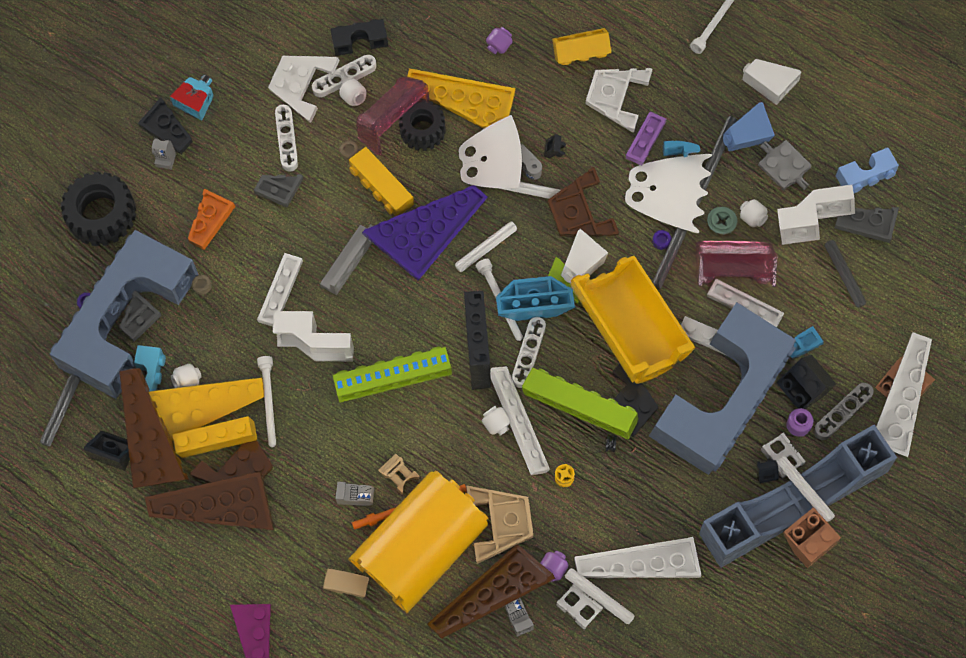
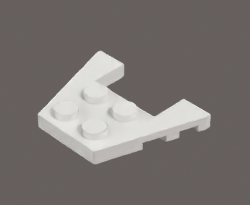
(293, 78)
(609, 91)

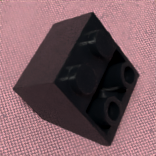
(806, 382)

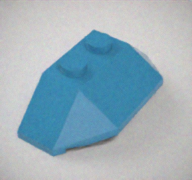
(534, 298)

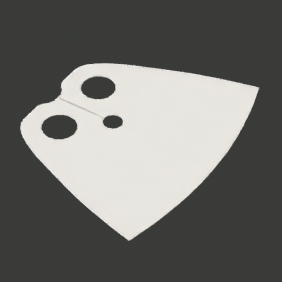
(503, 153)

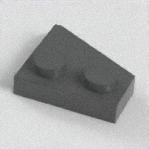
(278, 188)
(138, 317)

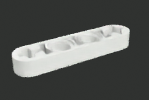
(342, 73)
(286, 137)
(526, 351)

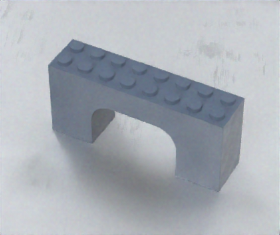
(138, 266)
(761, 355)

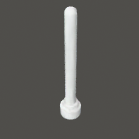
(699, 44)
(485, 268)
(265, 364)

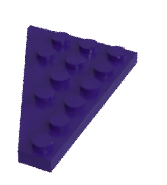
(422, 234)

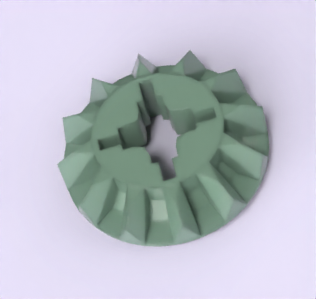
(722, 213)

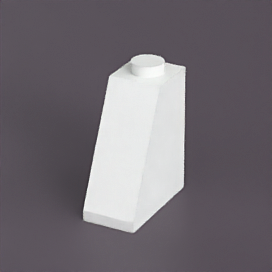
(771, 79)
(583, 257)

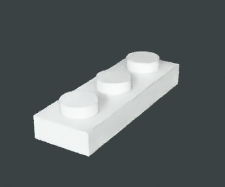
(699, 332)

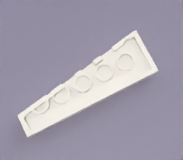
(902, 403)

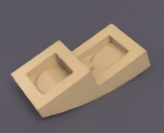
(345, 582)

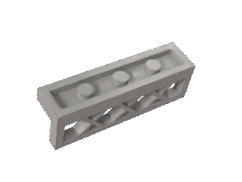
(346, 261)

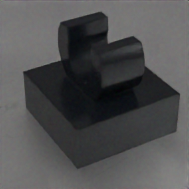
(553, 146)
(767, 471)

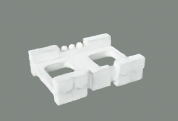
(788, 451)
(574, 611)

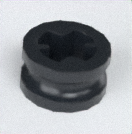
(611, 443)

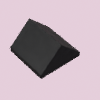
(108, 450)

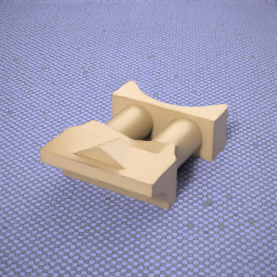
(394, 465)

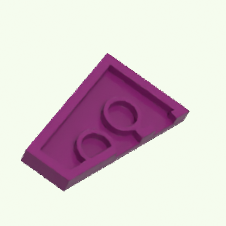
(253, 627)

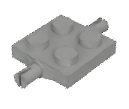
(784, 165)

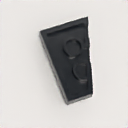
(163, 125)

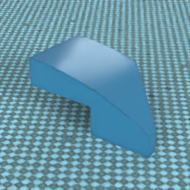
(679, 147)
(806, 342)

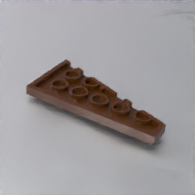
(148, 439)
(223, 502)
(501, 584)

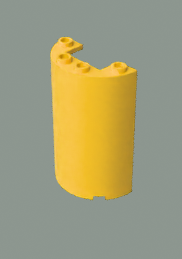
(633, 320)
(420, 539)

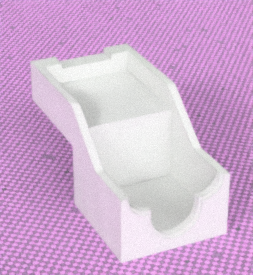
(801, 222)
(299, 331)

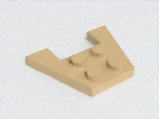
(509, 521)

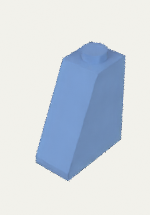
(749, 130)

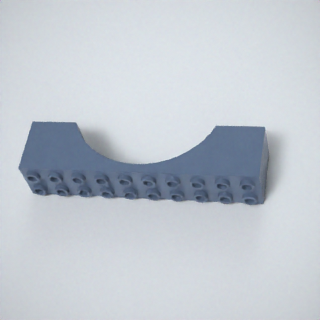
(832, 478)

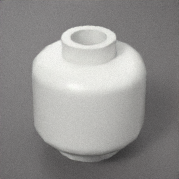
(353, 92)
(753, 213)
(185, 376)
(496, 420)

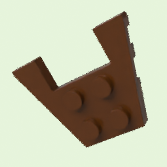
(573, 213)
(246, 460)

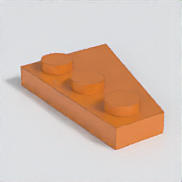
(210, 217)

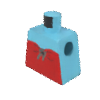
(193, 96)

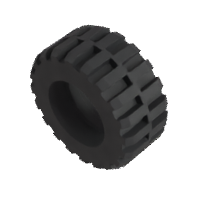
(92, 188)

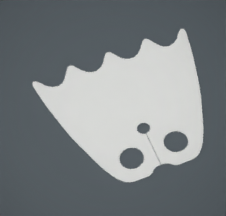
(675, 192)

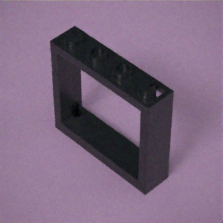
(477, 340)

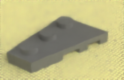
(870, 223)

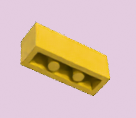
(581, 46)

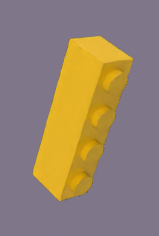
(380, 182)
(214, 437)

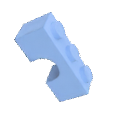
(882, 165)

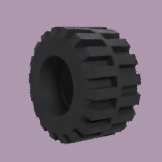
(422, 138)

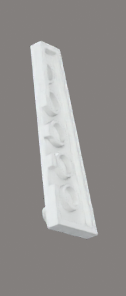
(655, 560)

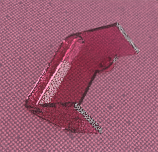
(389, 109)
(736, 260)

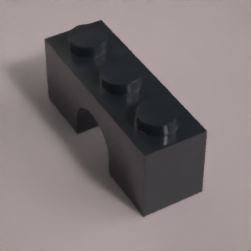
(345, 36)

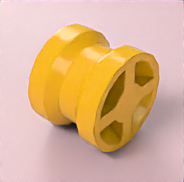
(564, 471)

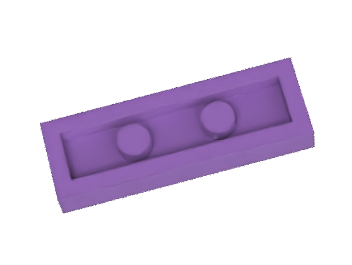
(645, 138)

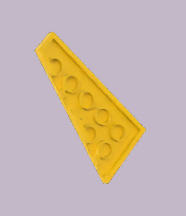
(470, 99)
(201, 404)

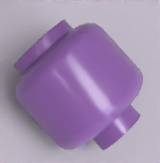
(499, 40)
(799, 422)
(555, 564)

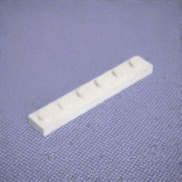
(519, 421)

